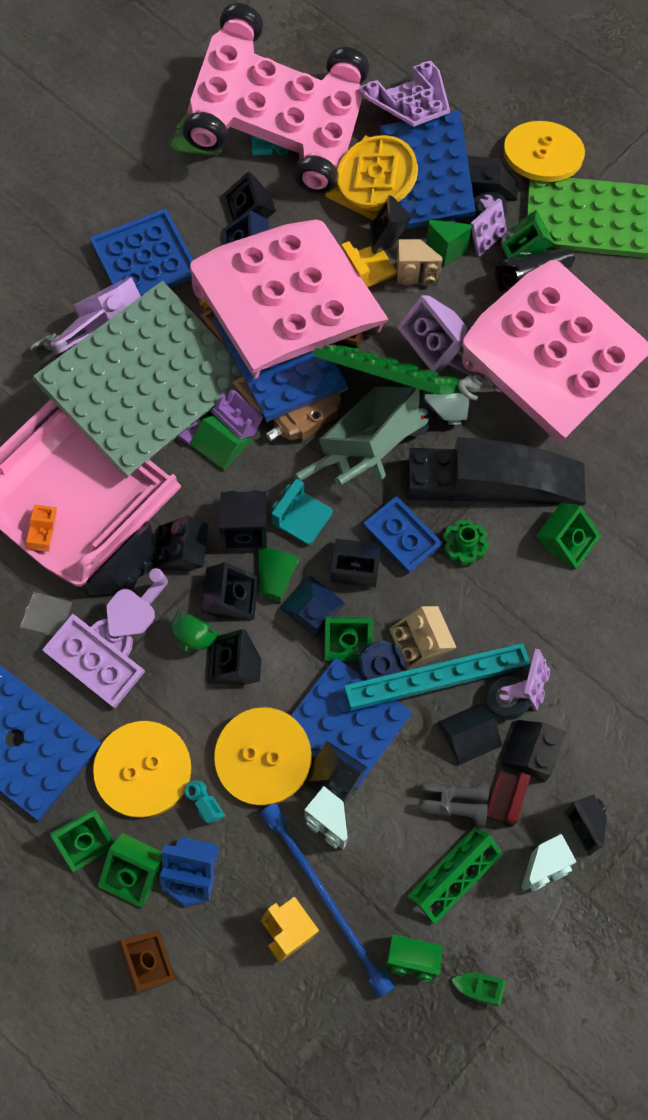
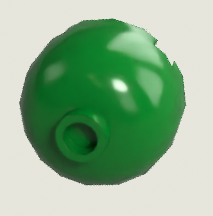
(192, 632)

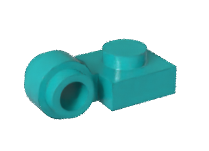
(263, 147)
(207, 805)

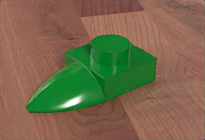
(481, 987)

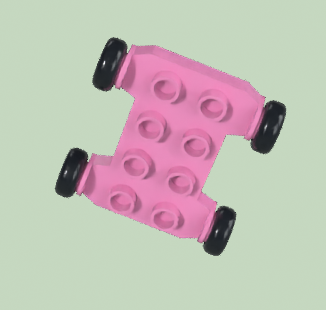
(276, 101)

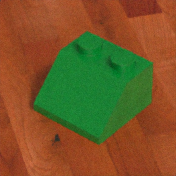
(569, 534)
(131, 870)

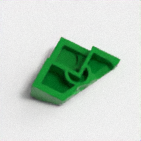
(275, 572)

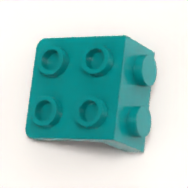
(300, 513)

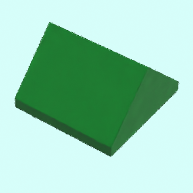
(448, 239)
(218, 442)
(347, 637)
(83, 840)

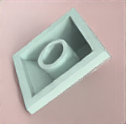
(448, 406)

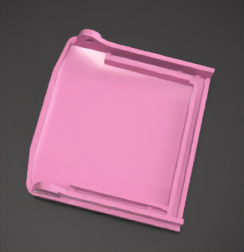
(285, 293)
(553, 348)
(96, 505)

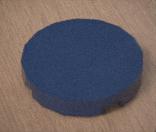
(379, 660)

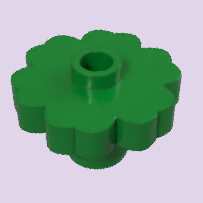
(465, 542)

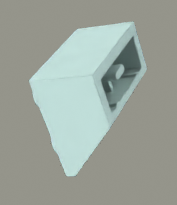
(328, 816)
(547, 861)

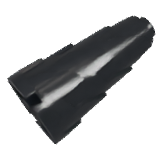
(515, 268)

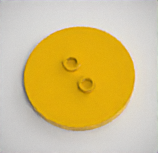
(544, 151)
(375, 170)
(263, 756)
(142, 769)

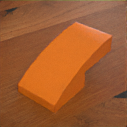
(41, 528)

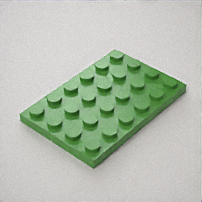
(593, 215)

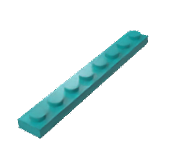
(436, 676)

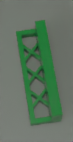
(453, 870)

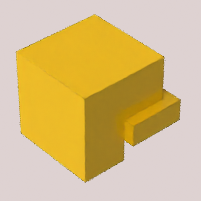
(288, 927)

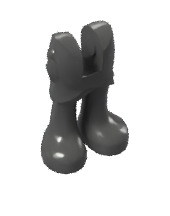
(445, 807)

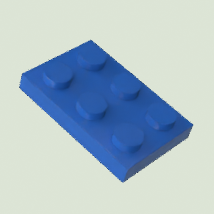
(402, 534)

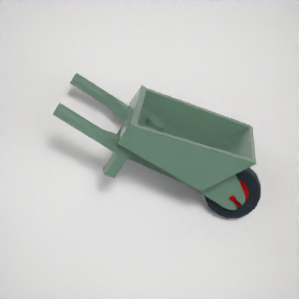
(372, 431)

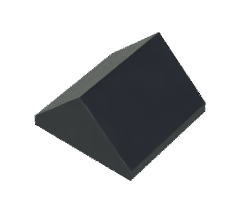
(388, 225)
(471, 733)

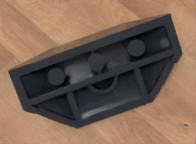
(492, 176)
(125, 566)

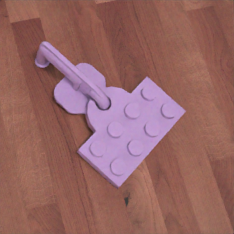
(98, 658)

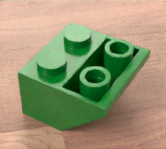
(527, 237)
(414, 957)

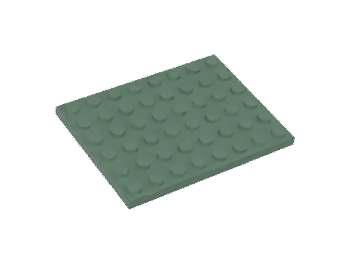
(140, 378)

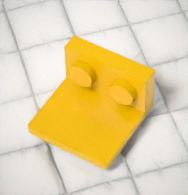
(370, 266)

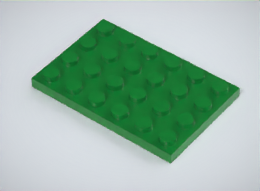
(388, 368)

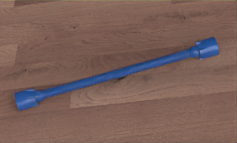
(378, 979)

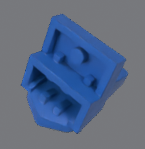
(189, 871)

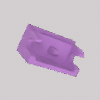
(237, 414)

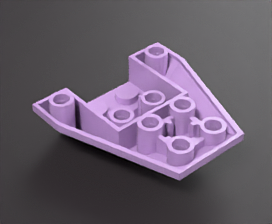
(414, 100)

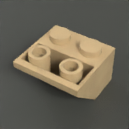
(412, 256)
(422, 637)

